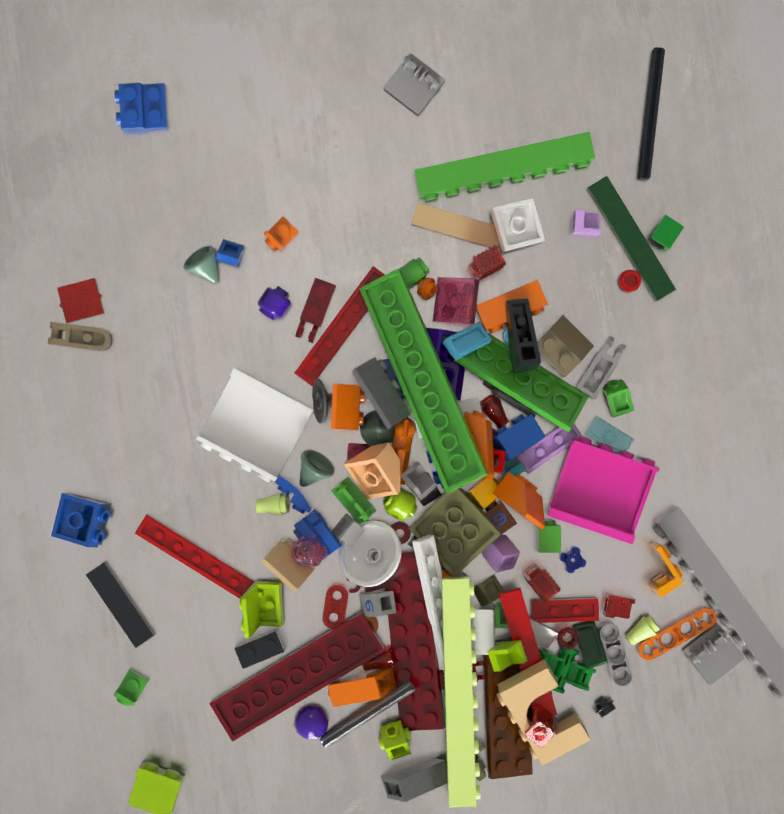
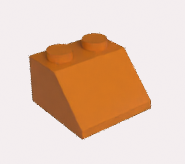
(346, 406)
(522, 497)

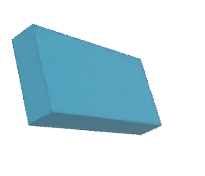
(467, 341)

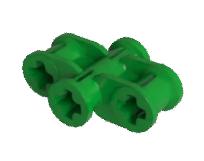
(567, 670)

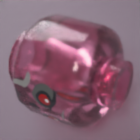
(309, 551)

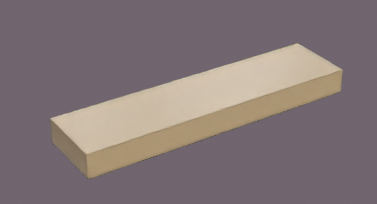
(455, 225)

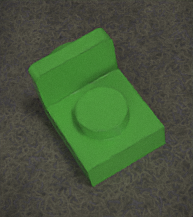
(618, 397)
(130, 688)

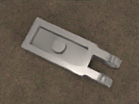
(600, 370)

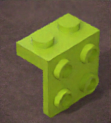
(262, 606)
(155, 788)

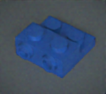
(141, 106)
(80, 520)

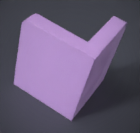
(586, 223)
(501, 554)

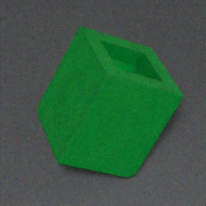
(667, 232)

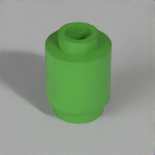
(414, 271)

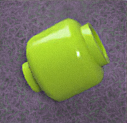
(400, 505)

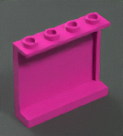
(602, 489)

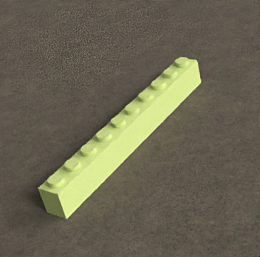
(459, 691)

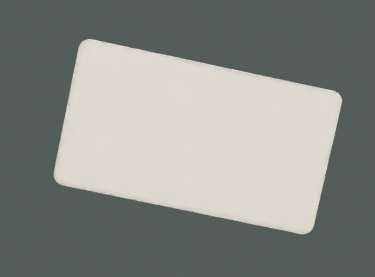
(543, 635)

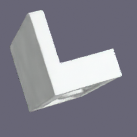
(484, 630)

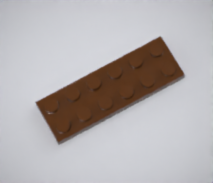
(505, 748)

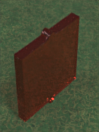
(80, 300)

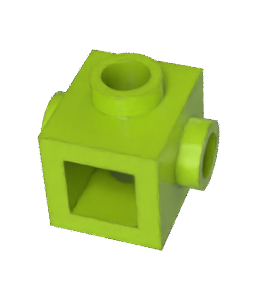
(395, 740)

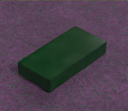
(590, 645)

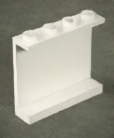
(254, 426)

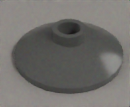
(321, 400)

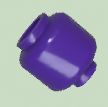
(274, 302)

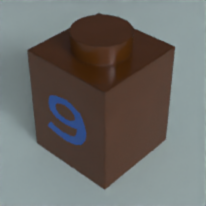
(500, 516)

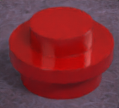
(630, 280)

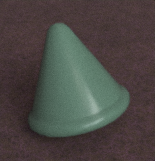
(203, 264)
(374, 430)
(314, 468)

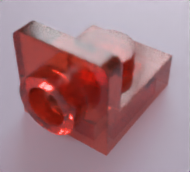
(542, 728)

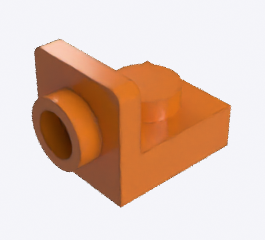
(280, 234)

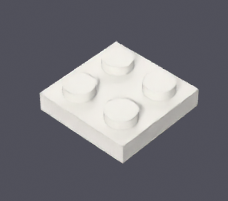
(517, 225)

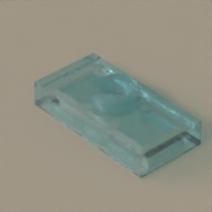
(608, 434)

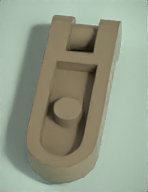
(79, 336)

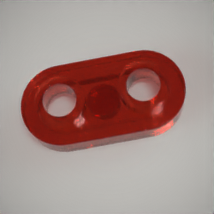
(335, 606)

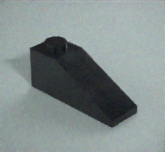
(522, 336)

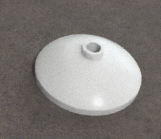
(359, 560)

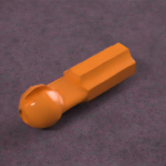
(402, 443)

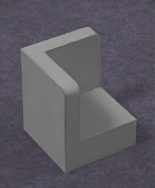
(418, 481)

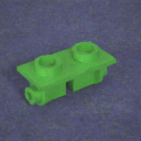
(353, 500)

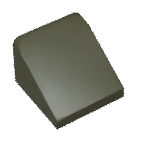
(487, 590)

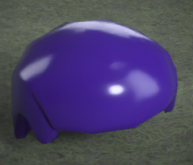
(311, 722)

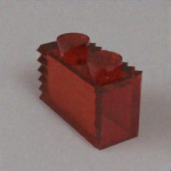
(487, 263)
(542, 582)

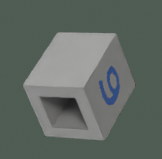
(378, 603)

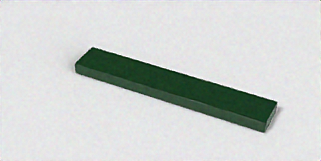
(631, 238)

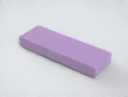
(547, 448)

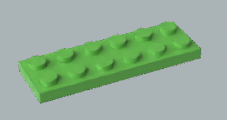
(535, 388)

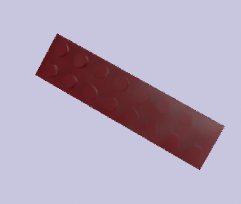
(414, 649)
(297, 676)

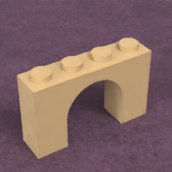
(519, 693)

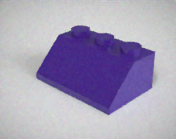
(453, 370)

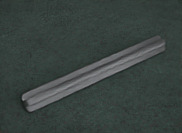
(367, 714)

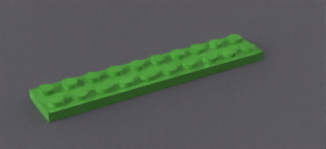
(423, 381)

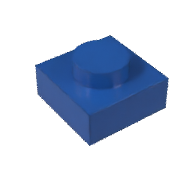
(230, 252)

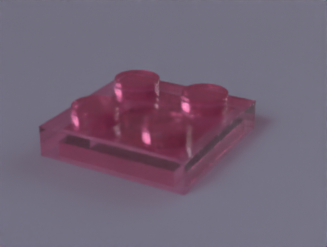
(456, 300)

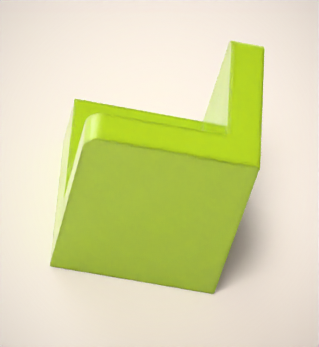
(506, 654)

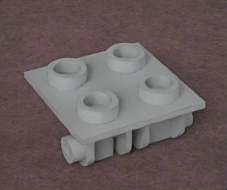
(414, 83)
(714, 654)

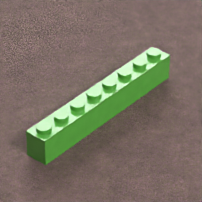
(504, 165)

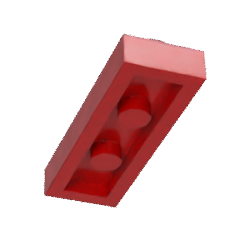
(565, 610)

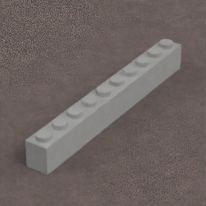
(724, 596)

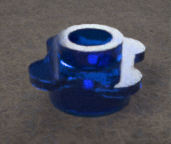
(572, 566)

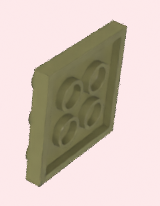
(458, 529)

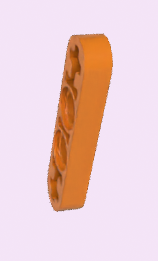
(678, 636)

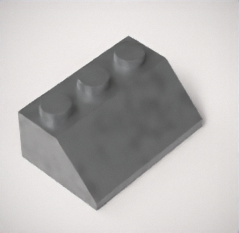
(382, 392)

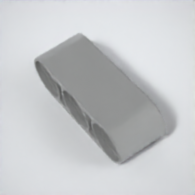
(621, 661)

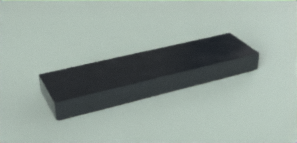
(120, 604)

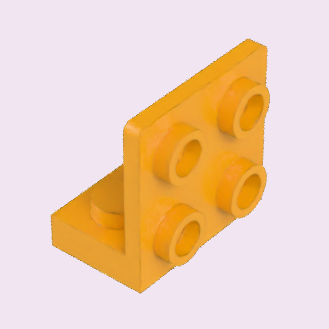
(666, 583)

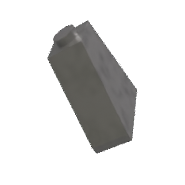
(415, 780)

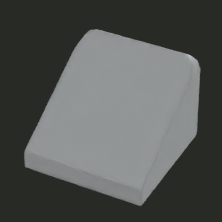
(348, 530)

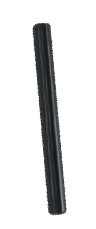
(651, 113)

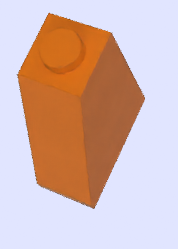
(482, 433)
(362, 687)

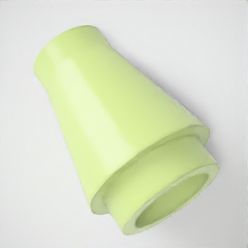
(275, 505)
(643, 630)

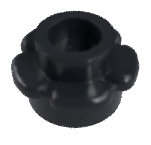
(605, 707)

